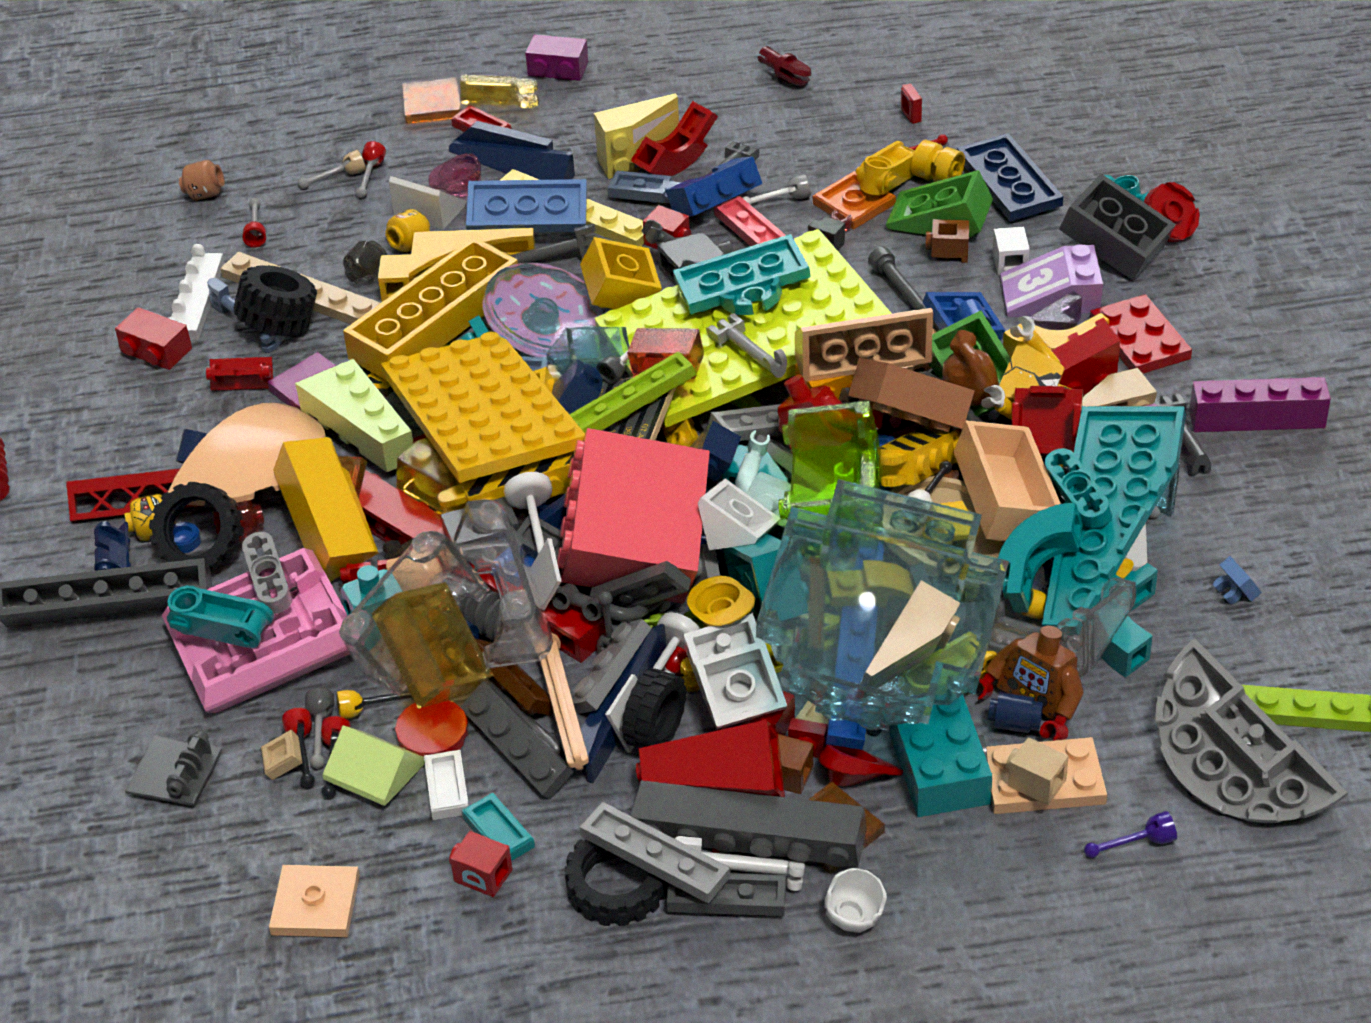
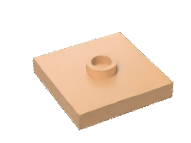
(314, 901)

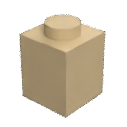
(1037, 770)

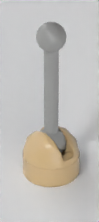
(351, 163)

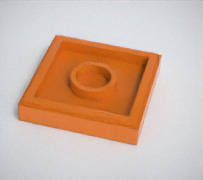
(851, 200)

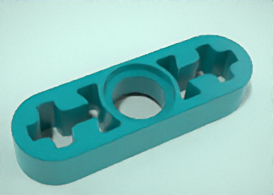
(1078, 474)

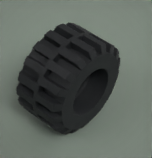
(275, 300)

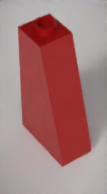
(727, 759)

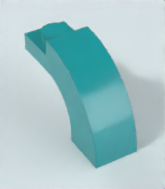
(1035, 542)

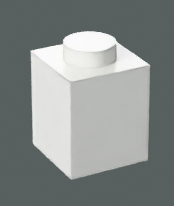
(1009, 248)

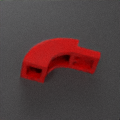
(680, 147)

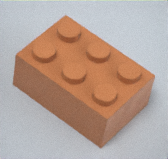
(911, 395)

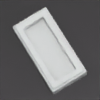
(446, 784)

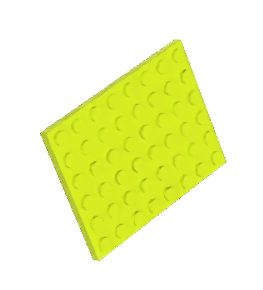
(728, 372)

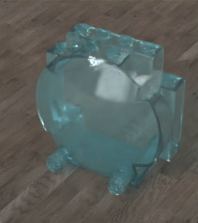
(847, 582)

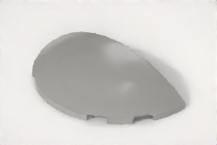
(1231, 750)

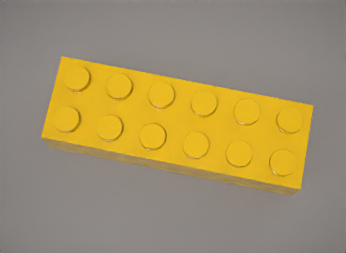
(428, 308)

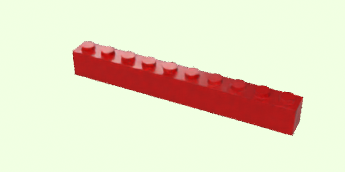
(401, 518)

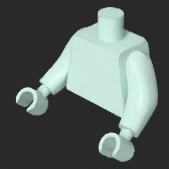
(760, 486)

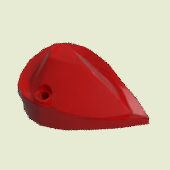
(853, 766)

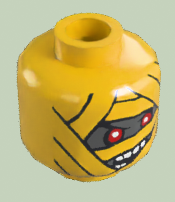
(141, 514)

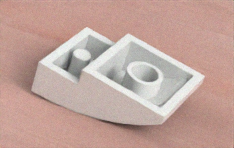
(734, 672)

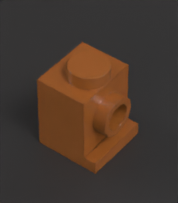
(949, 239)

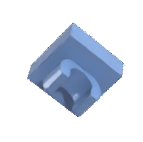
(1237, 580)

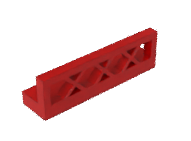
(115, 484)

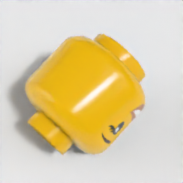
(401, 229)

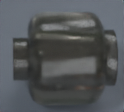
(363, 262)

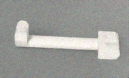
(792, 869)

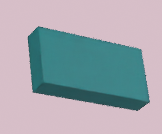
(495, 821)

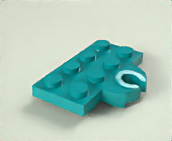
(743, 277)

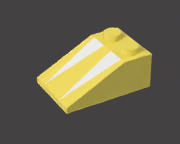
(624, 128)

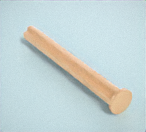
(564, 708)

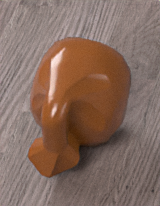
(969, 367)

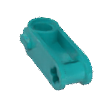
(218, 616)

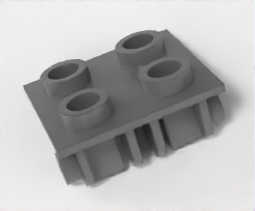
(175, 769)

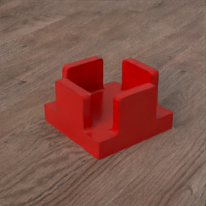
(1050, 414)

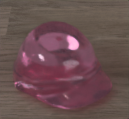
(455, 174)

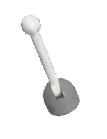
(797, 187)

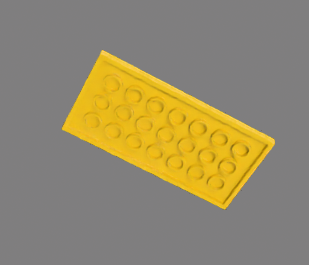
(481, 406)

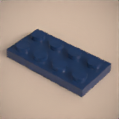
(1011, 177)

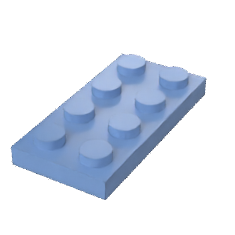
(527, 204)

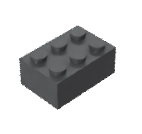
(1118, 225)

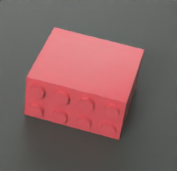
(631, 508)

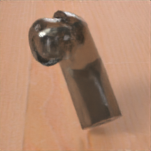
(394, 549)

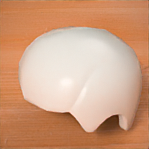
(855, 900)

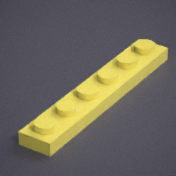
(607, 221)

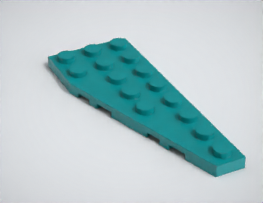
(1132, 461)

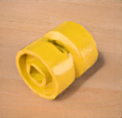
(936, 163)

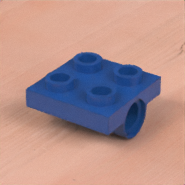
(955, 306)

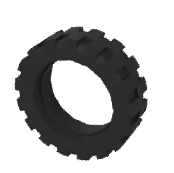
(171, 505)
(608, 907)

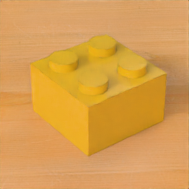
(618, 273)

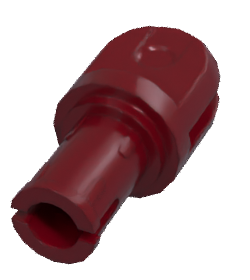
(786, 66)

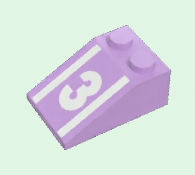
(1050, 278)

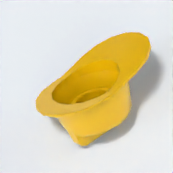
(720, 601)

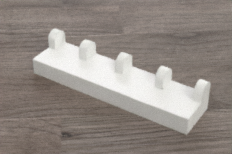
(194, 298)

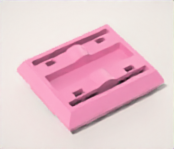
(291, 646)

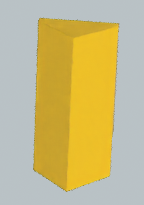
(324, 504)

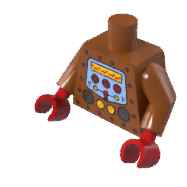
(1039, 670)

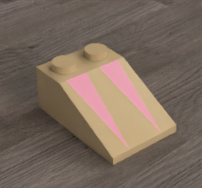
(921, 627)

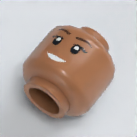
(201, 180)

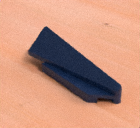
(512, 149)
(597, 731)

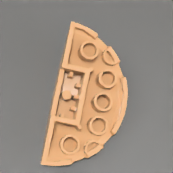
(244, 450)

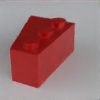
(1089, 357)

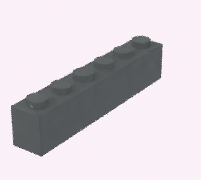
(98, 592)
(755, 822)

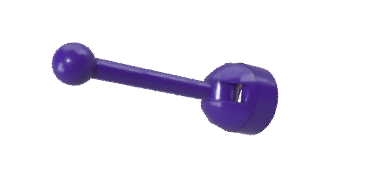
(1158, 829)

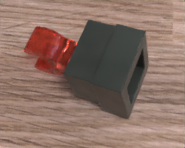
(833, 228)

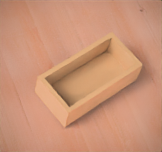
(1003, 475)

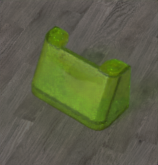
(826, 447)

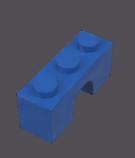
(715, 188)

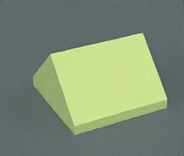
(370, 765)

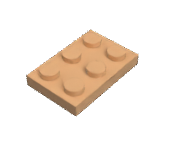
(1082, 787)

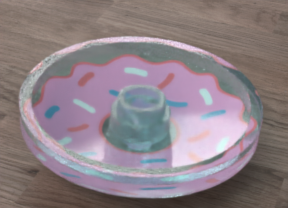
(536, 304)

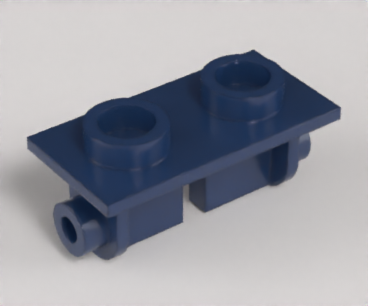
(112, 546)

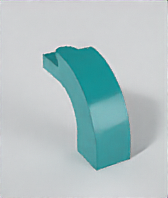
(1132, 643)

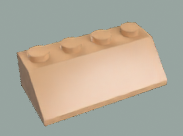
(891, 338)

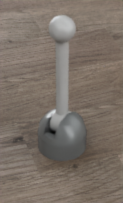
(320, 705)

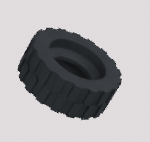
(654, 709)

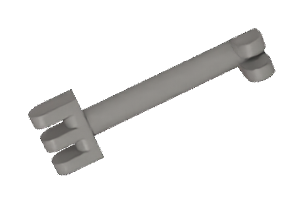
(734, 332)

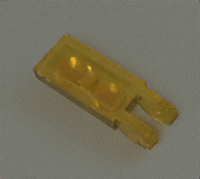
(498, 90)

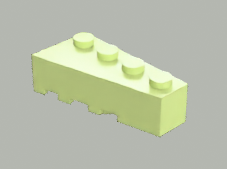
(357, 411)

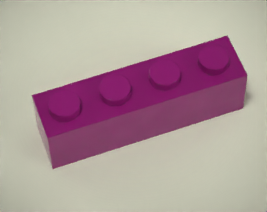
(1259, 404)

